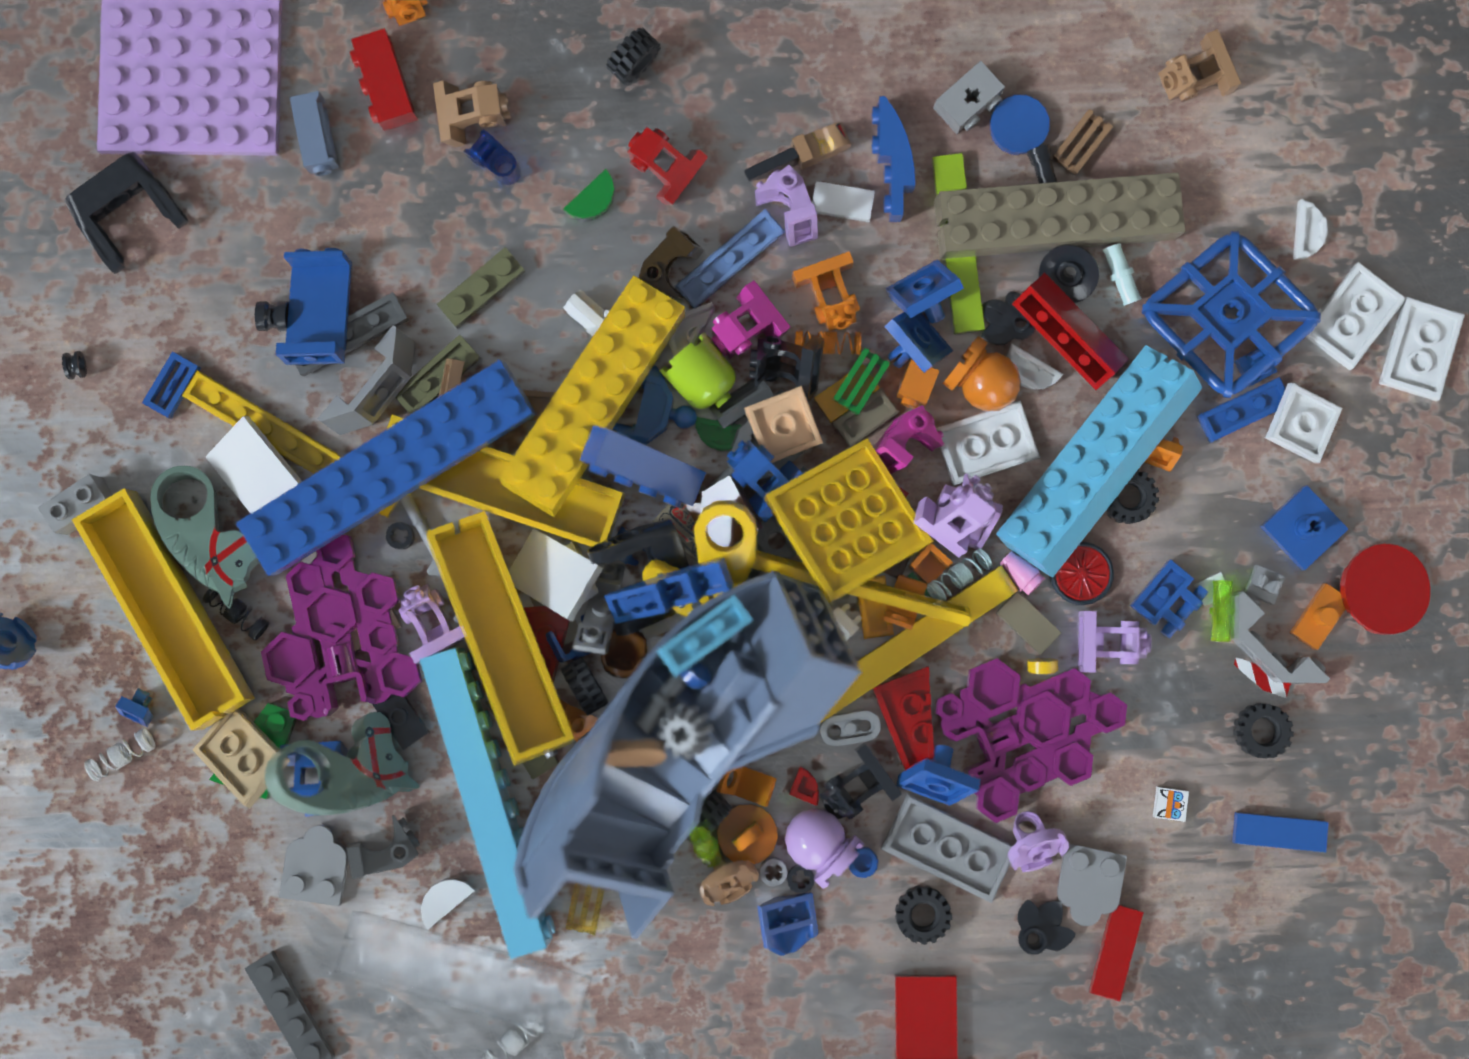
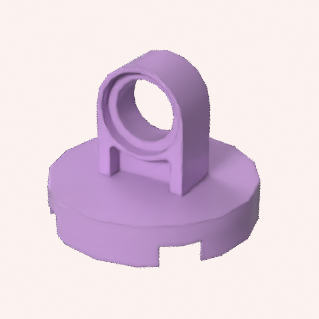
(1035, 848)

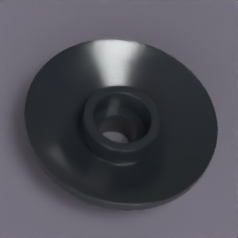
(1076, 286)

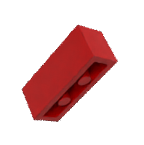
(382, 80)

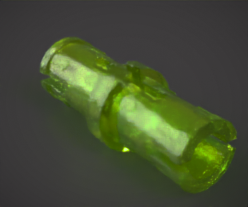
(1221, 610)
(704, 846)

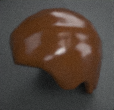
(624, 654)

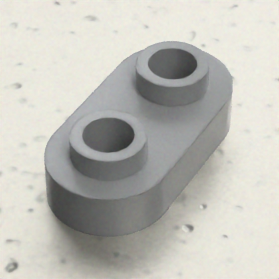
(850, 730)

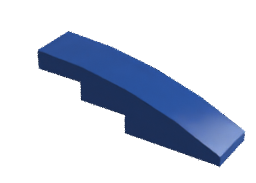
(669, 590)

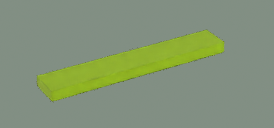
(966, 303)

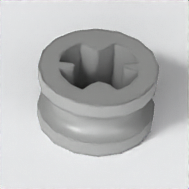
(774, 881)

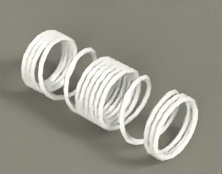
(119, 755)
(512, 1042)

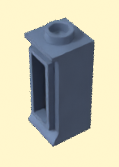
(314, 133)

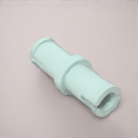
(1122, 274)

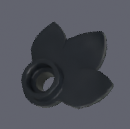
(1002, 321)
(1046, 924)

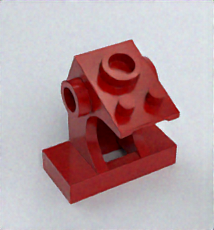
(646, 147)

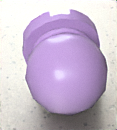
(819, 843)

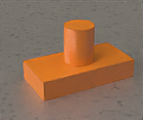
(1319, 617)

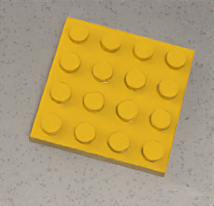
(847, 520)

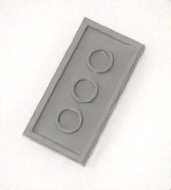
(948, 848)

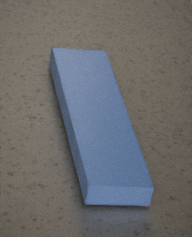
(730, 259)

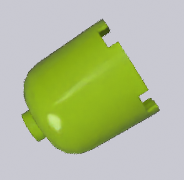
(701, 374)

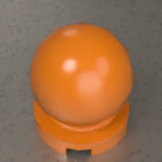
(986, 379)

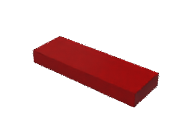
(1116, 952)

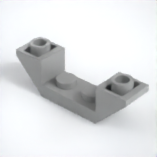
(378, 390)
(1245, 615)
(597, 625)

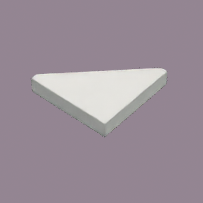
(691, 327)

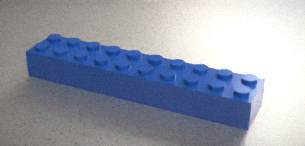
(386, 468)

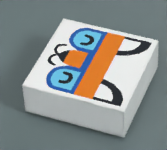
(1170, 804)

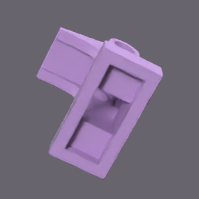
(802, 218)
(970, 501)
(416, 603)
(1134, 642)

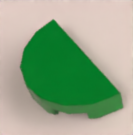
(594, 199)
(715, 435)

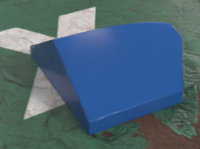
(788, 922)

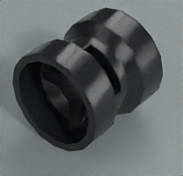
(271, 315)

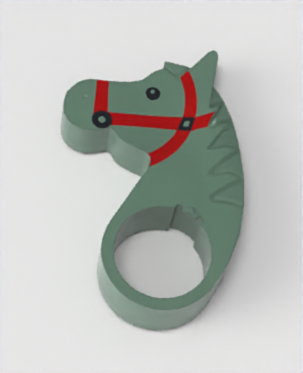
(212, 557)
(347, 783)

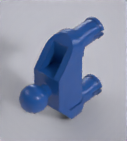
(656, 411)

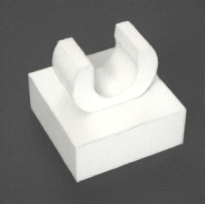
(847, 625)

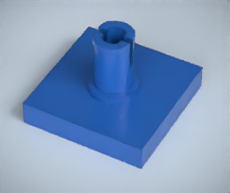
(925, 290)
(916, 341)
(1304, 527)
(937, 779)

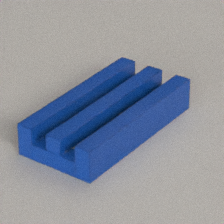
(162, 378)

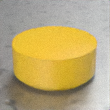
(1042, 665)

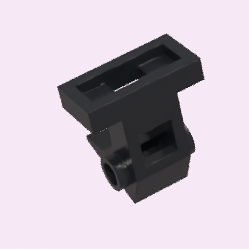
(769, 366)
(837, 799)

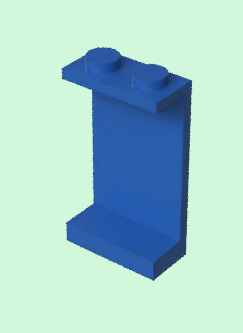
(317, 307)

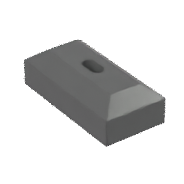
(744, 396)

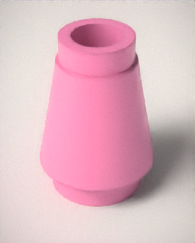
(1022, 573)

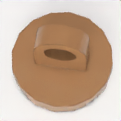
(728, 882)

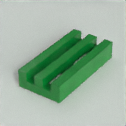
(875, 359)

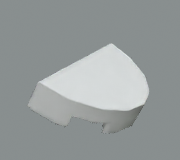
(1310, 230)
(1032, 371)
(442, 899)

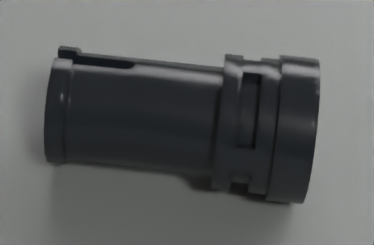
(1042, 161)

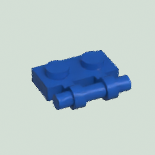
(1162, 593)

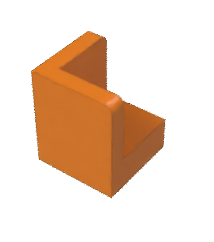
(929, 563)

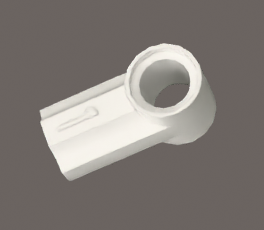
(585, 312)

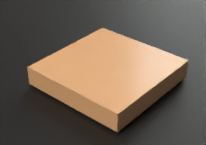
(784, 424)

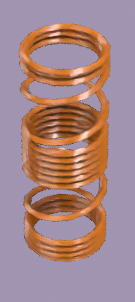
(830, 340)

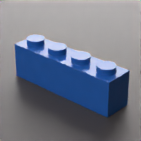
(643, 466)

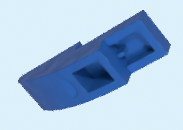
(893, 148)

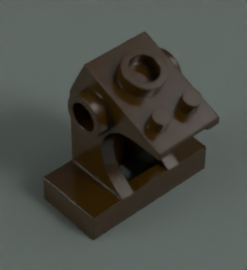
(672, 248)

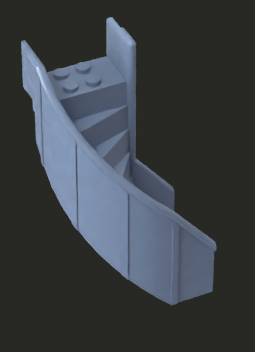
(627, 822)

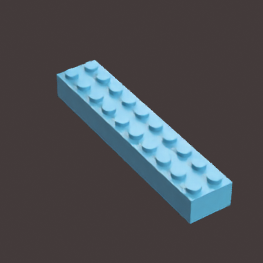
(484, 793)

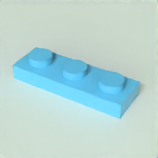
(704, 635)

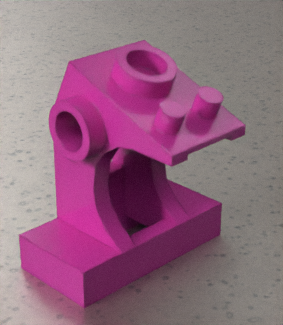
(730, 334)
(914, 424)

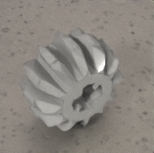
(676, 735)

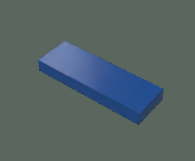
(1242, 410)
(1280, 832)

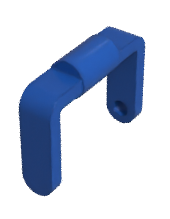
(556, 648)

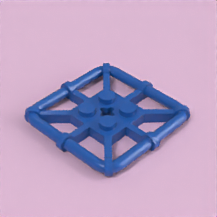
(1230, 332)

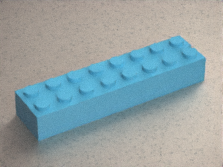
(1099, 460)

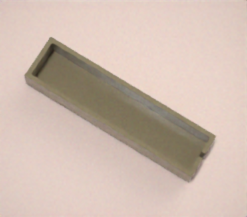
(1059, 214)

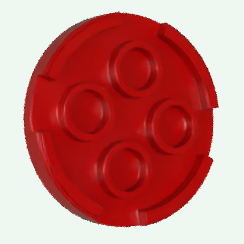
(1385, 589)

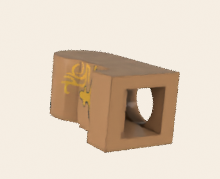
(820, 144)

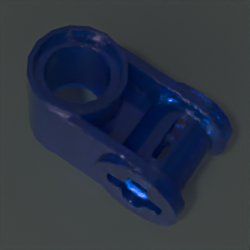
(490, 155)

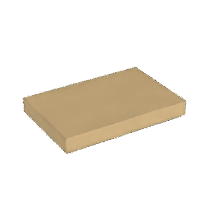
(238, 755)

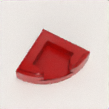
(805, 787)

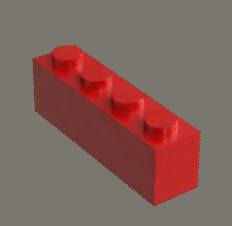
(1070, 331)

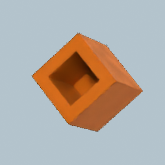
(916, 386)

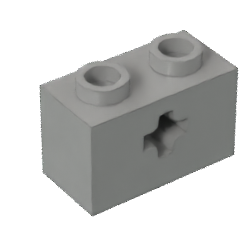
(978, 83)
(73, 502)

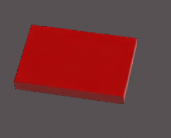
(926, 1017)

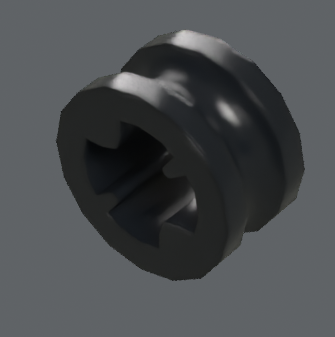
(74, 365)
(403, 527)
(793, 884)

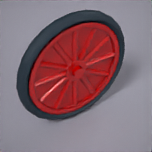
(1084, 575)

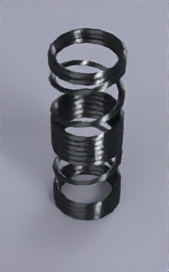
(236, 612)

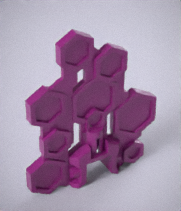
(331, 617)
(1040, 719)

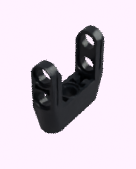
(108, 192)
(660, 543)

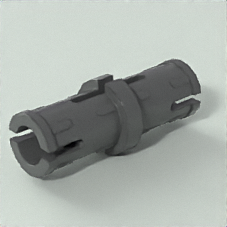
(660, 703)

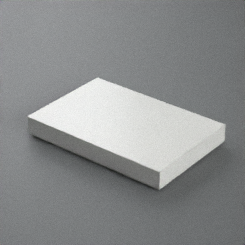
(1355, 315)
(1421, 349)
(988, 443)
(251, 465)
(553, 574)

